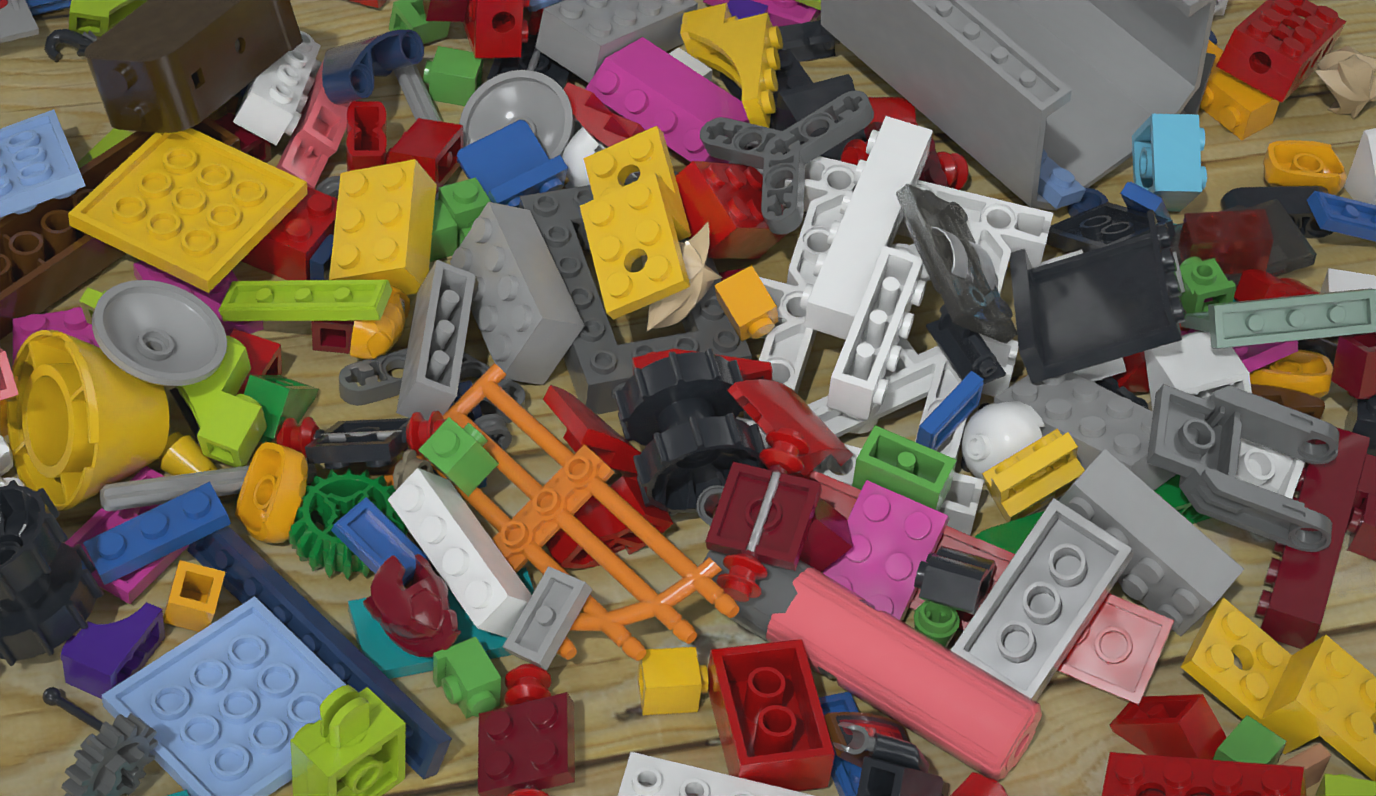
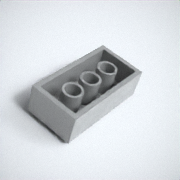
(588, 31)
(518, 293)
(1094, 420)
(1173, 562)
(1043, 600)

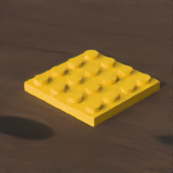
(188, 205)

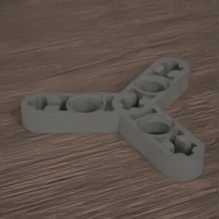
(774, 143)
(371, 390)

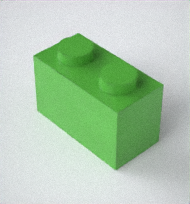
(904, 468)

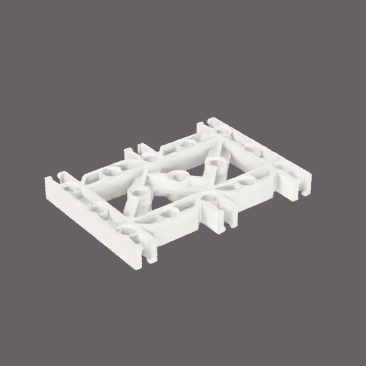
(995, 226)

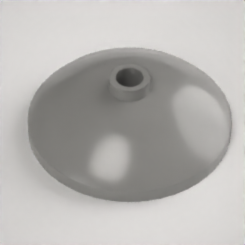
(523, 97)
(159, 333)

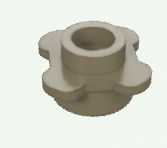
(407, 466)

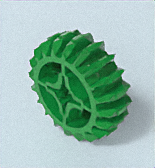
(327, 503)

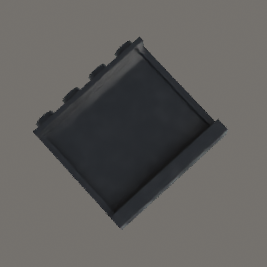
(1097, 304)

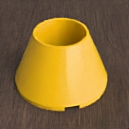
(80, 419)

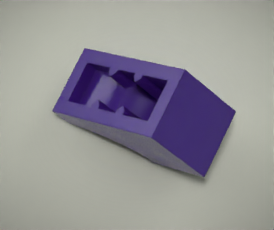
(113, 651)

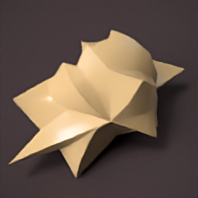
(1349, 79)
(701, 277)

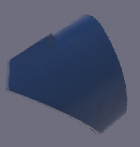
(351, 67)

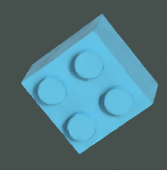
(1169, 158)

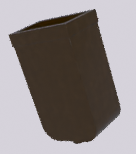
(186, 58)

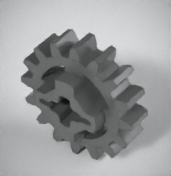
(112, 759)

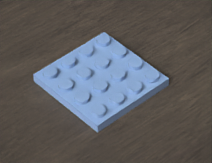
(35, 164)
(228, 703)

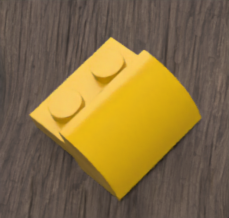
(1034, 475)

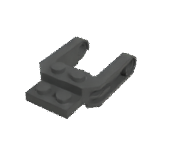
(1203, 445)

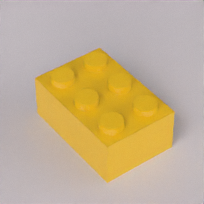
(384, 225)

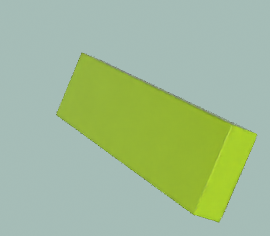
(305, 300)

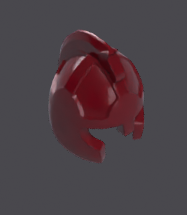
(413, 617)

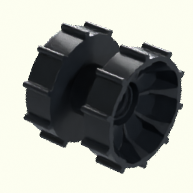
(688, 428)
(42, 581)

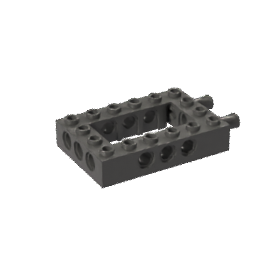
(594, 358)

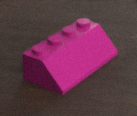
(663, 92)

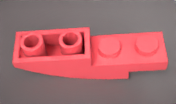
(315, 135)

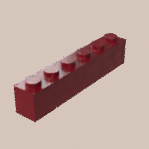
(1302, 578)

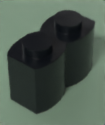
(954, 579)

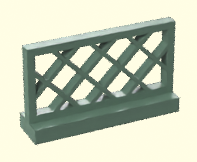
(1287, 318)

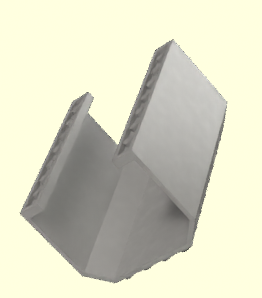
(1033, 73)

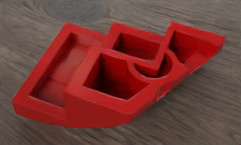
(598, 119)
(779, 406)
(590, 430)

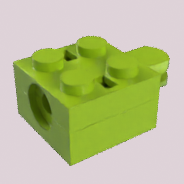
(353, 743)

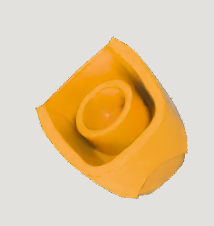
(1303, 165)
(378, 337)
(1300, 371)
(272, 492)

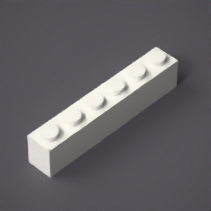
(868, 223)

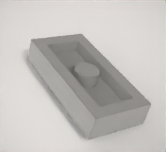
(547, 618)

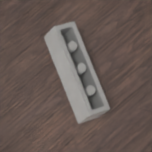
(436, 341)

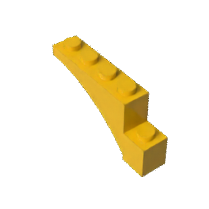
(739, 49)

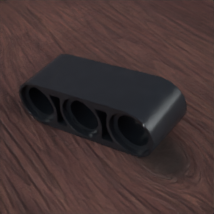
(1291, 198)

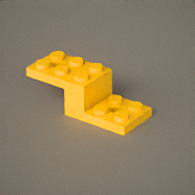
(635, 222)
(1293, 695)

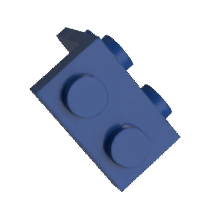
(512, 165)

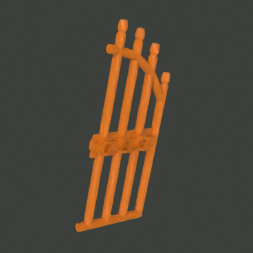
(554, 508)

